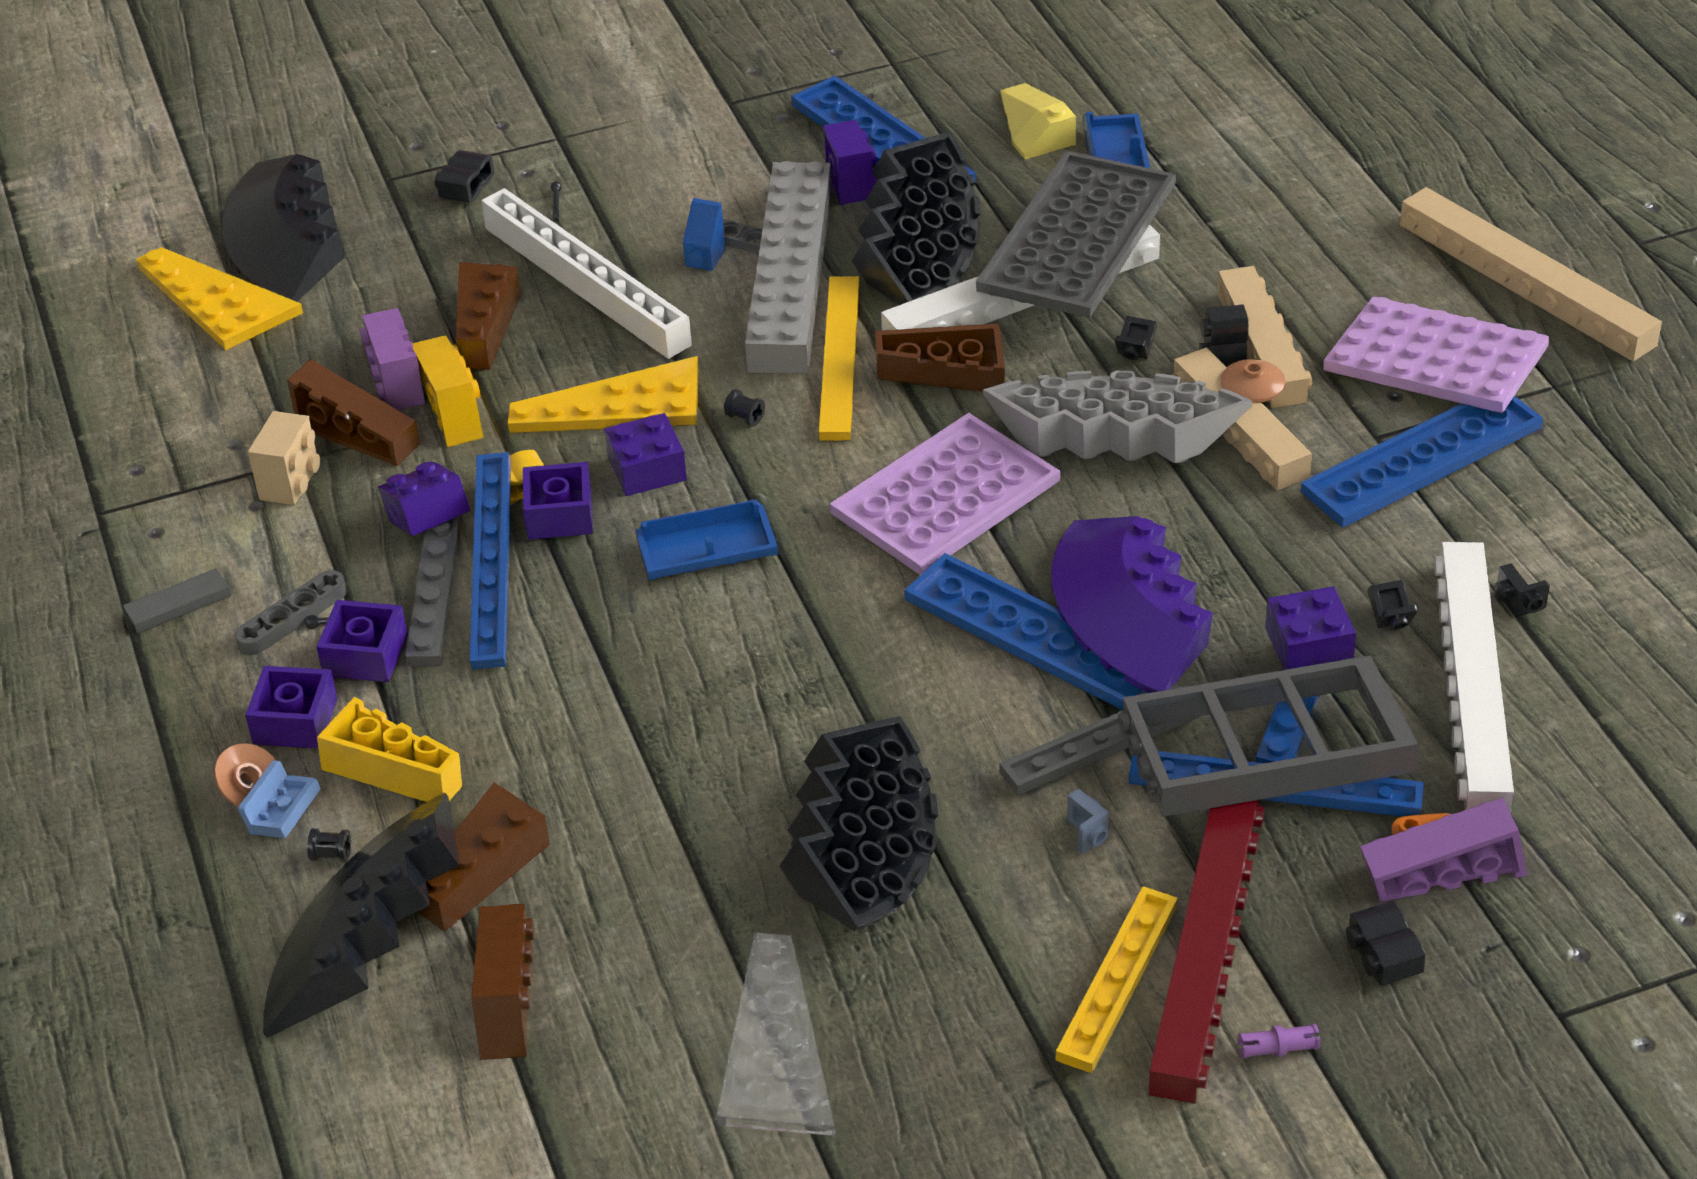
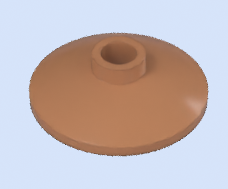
(1254, 380)
(239, 762)

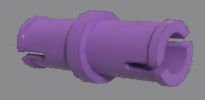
(1278, 1041)

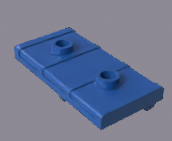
(1115, 138)
(705, 539)

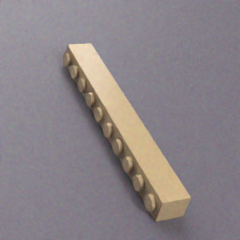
(1531, 274)

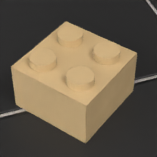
(284, 458)

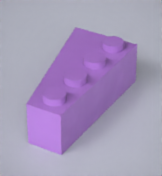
(393, 359)
(1446, 852)

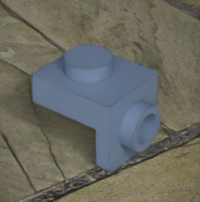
(1090, 820)

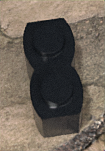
(464, 176)
(1225, 333)
(1386, 943)

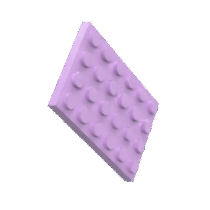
(1437, 353)
(944, 493)

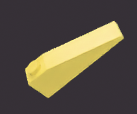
(1037, 121)

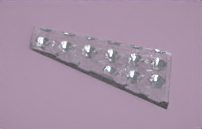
(773, 1057)

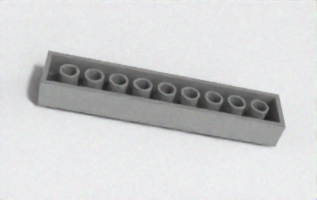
(789, 268)

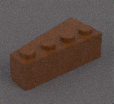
(484, 310)
(942, 356)
(351, 415)
(491, 847)
(502, 980)

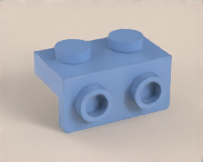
(277, 801)

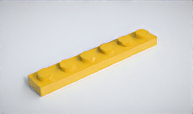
(1116, 980)

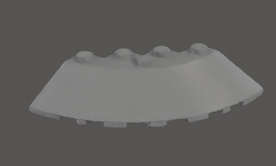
(1116, 414)

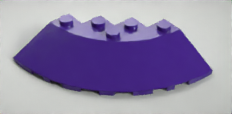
(1129, 600)

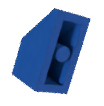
(704, 235)

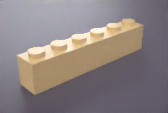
(1266, 332)
(1257, 433)

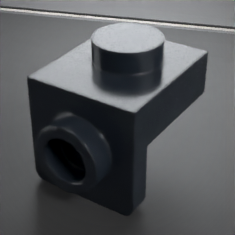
(1136, 338)
(1517, 594)
(1391, 605)

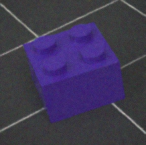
(850, 161)
(645, 454)
(423, 498)
(557, 500)
(1309, 628)
(362, 640)
(291, 706)

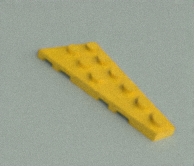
(215, 300)
(613, 401)

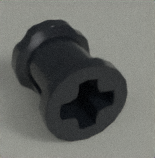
(744, 407)
(329, 845)

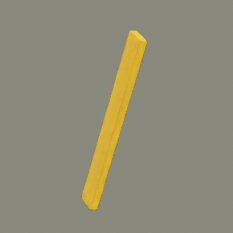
(839, 359)

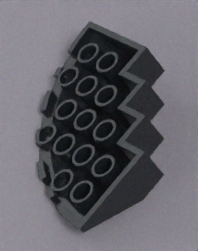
(919, 197)
(282, 226)
(862, 823)
(358, 915)

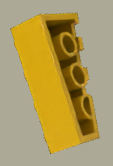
(449, 390)
(387, 755)

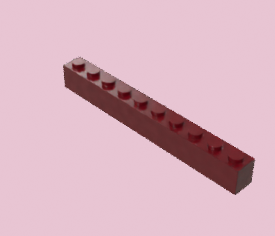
(1204, 952)

